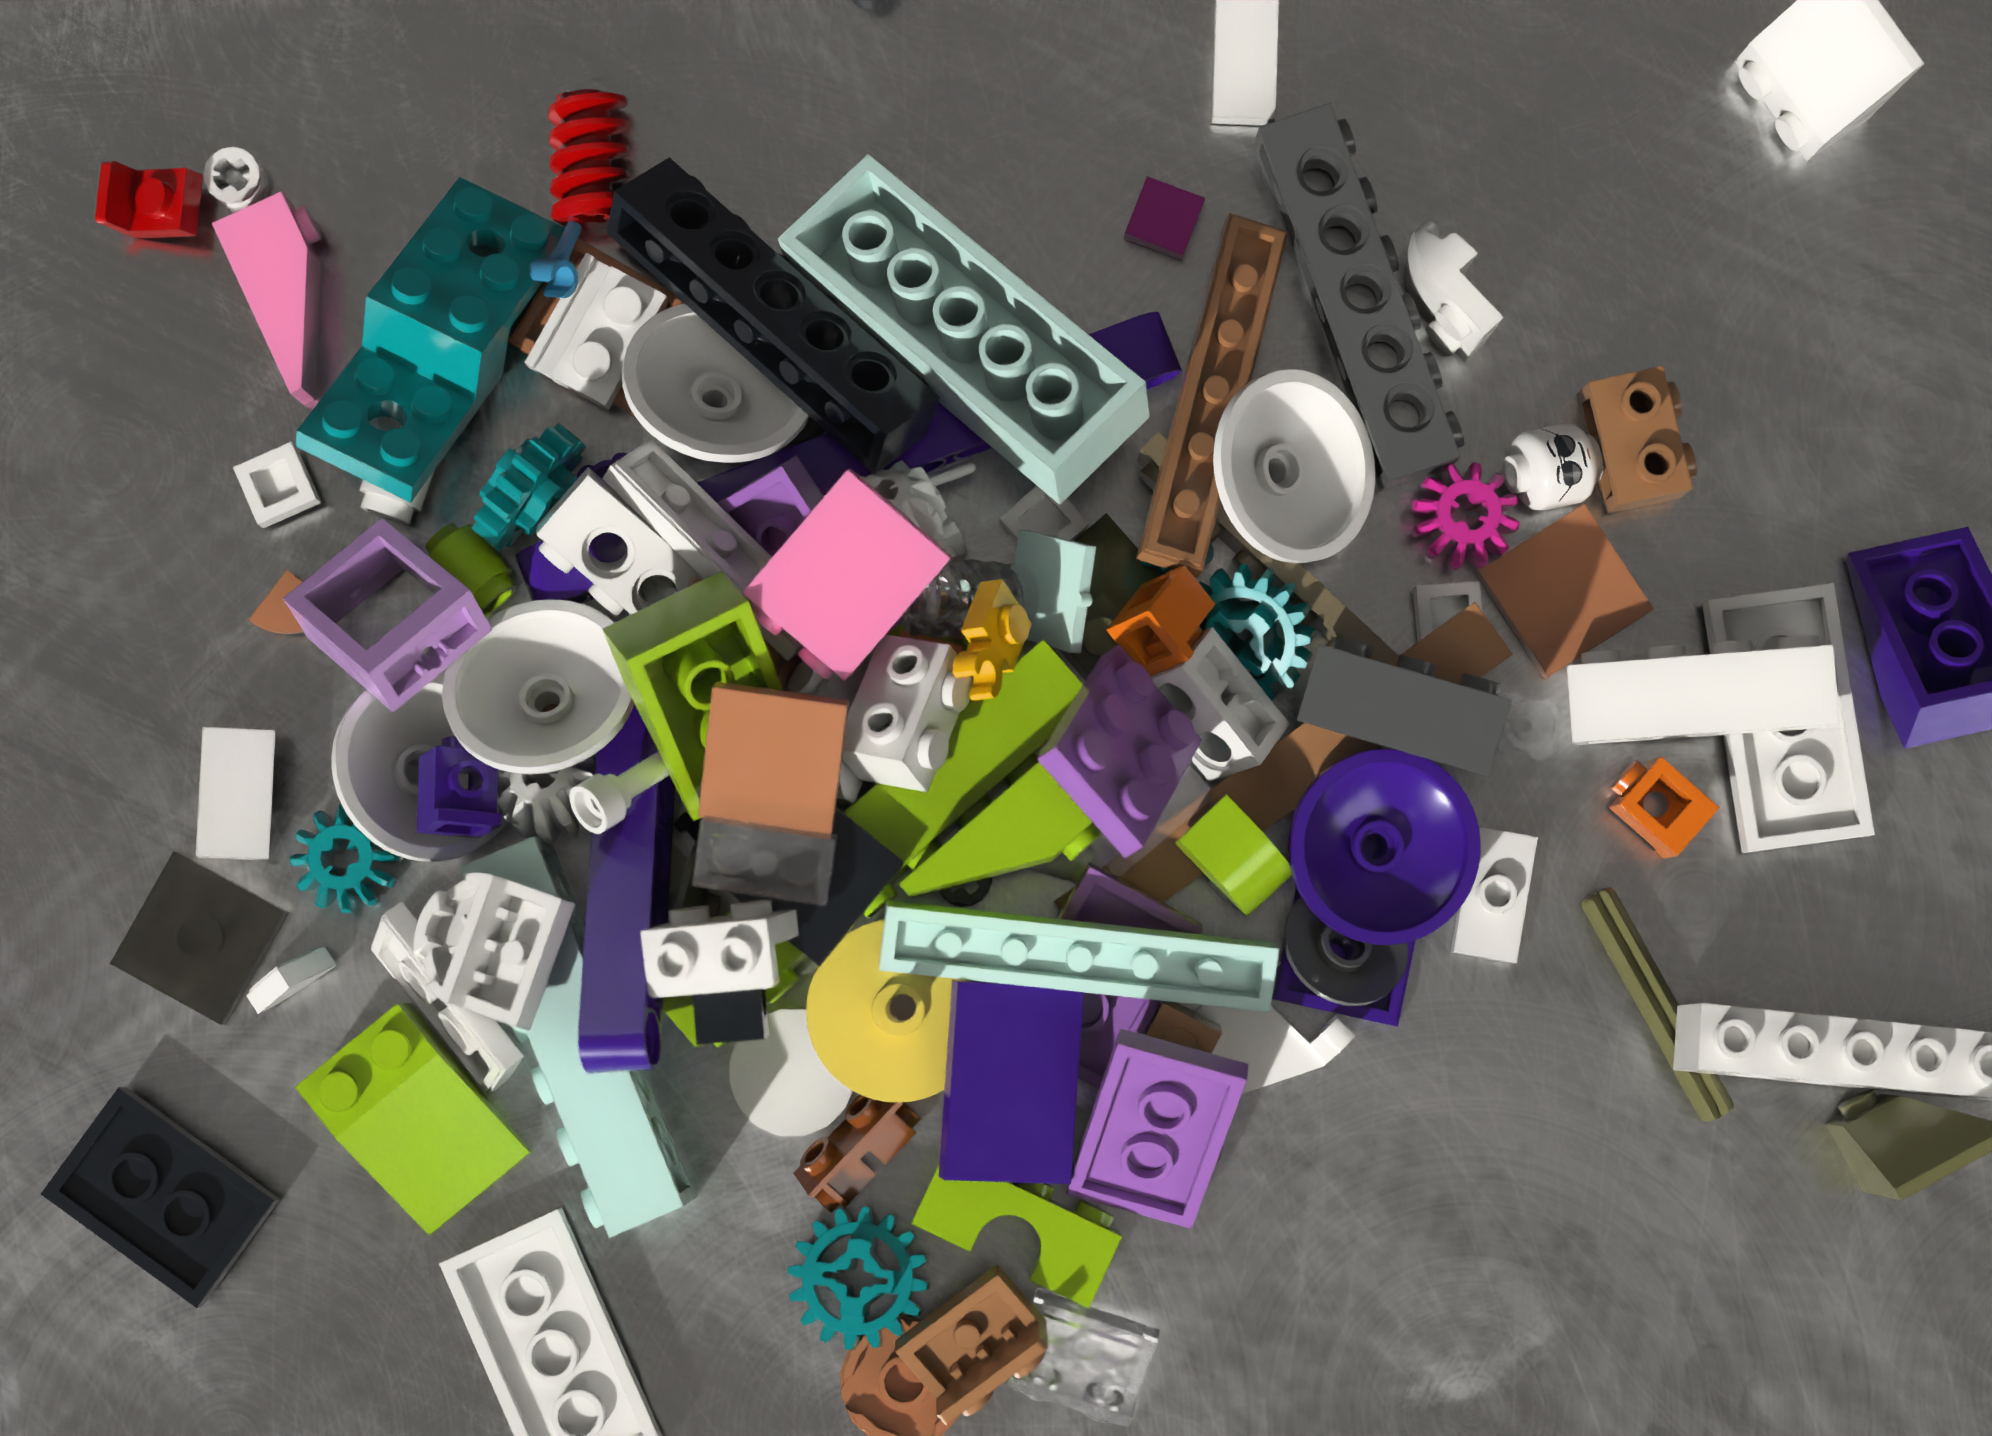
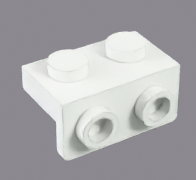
(716, 953)

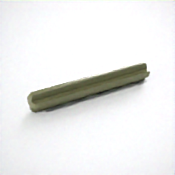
(1651, 996)

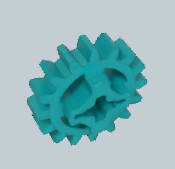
(527, 486)
(1264, 651)
(856, 1309)

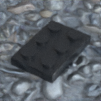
(160, 1196)

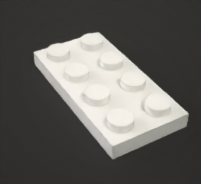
(1793, 782)
(547, 1335)

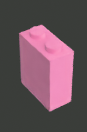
(845, 576)

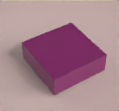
(1164, 218)

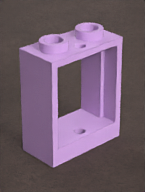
(393, 665)

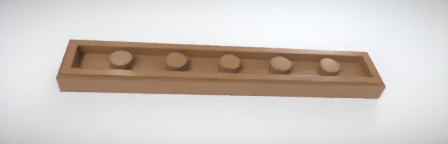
(1217, 368)

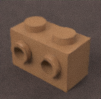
(1638, 439)

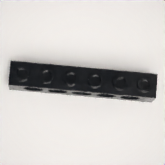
(772, 314)

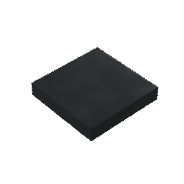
(858, 876)

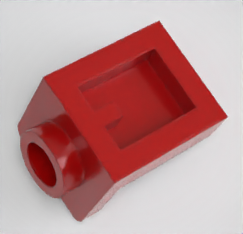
(149, 201)

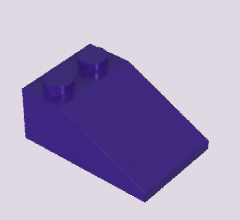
(1928, 633)

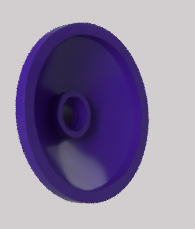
(1424, 854)

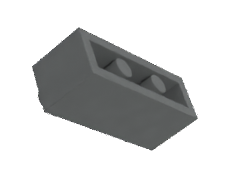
(1405, 706)

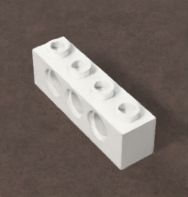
(594, 509)

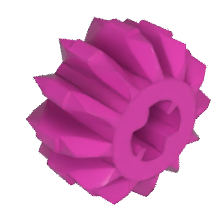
(1456, 535)

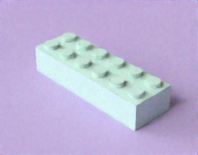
(968, 328)
(607, 1117)

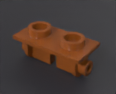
(833, 1164)

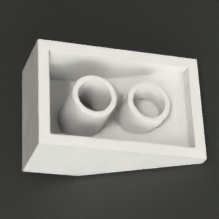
(1826, 69)

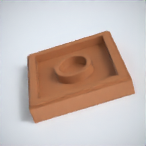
(1564, 591)
(773, 757)

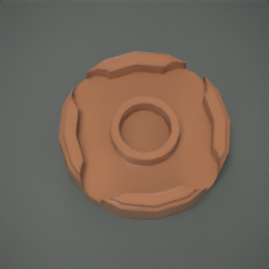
(885, 1393)

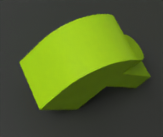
(1235, 856)

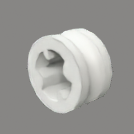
(240, 160)

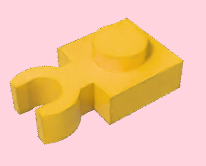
(995, 634)

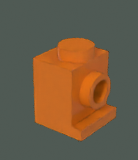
(1162, 620)
(1683, 810)

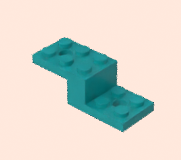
(431, 340)

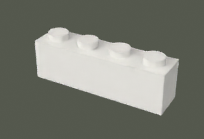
(1703, 694)

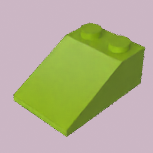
(675, 656)
(1015, 832)
(413, 1117)

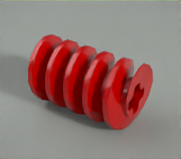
(585, 156)

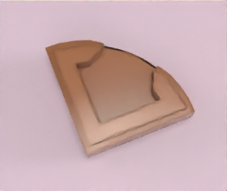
(273, 612)

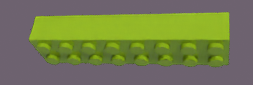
(987, 749)

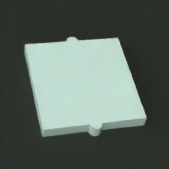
(1063, 582)

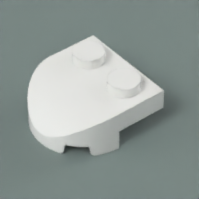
(1451, 305)
(491, 946)

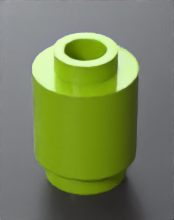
(473, 564)

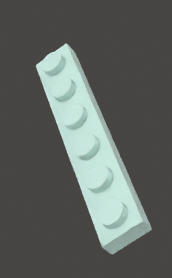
(1078, 956)

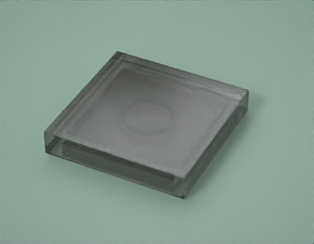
(199, 938)

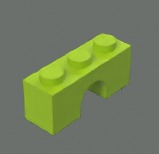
(1073, 1243)

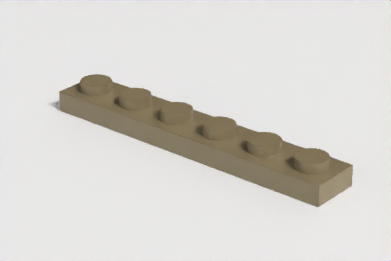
(1326, 610)

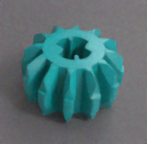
(323, 873)

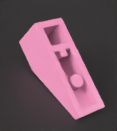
(281, 280)

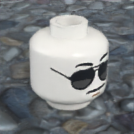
(1553, 466)

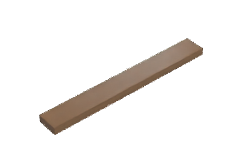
(1276, 786)

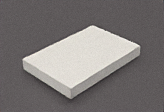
(470, 1036)

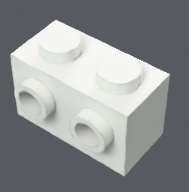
(904, 713)

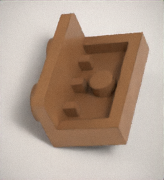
(975, 1344)

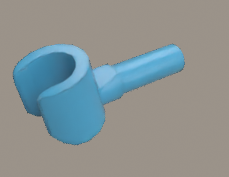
(557, 269)

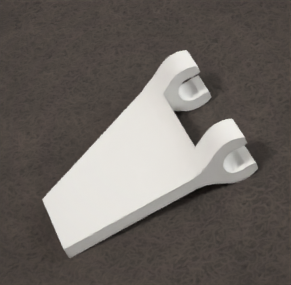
(1273, 1044)

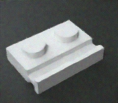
(591, 331)

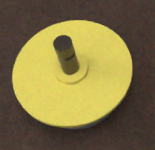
(878, 1027)

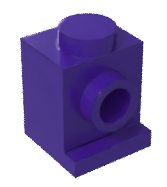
(444, 804)

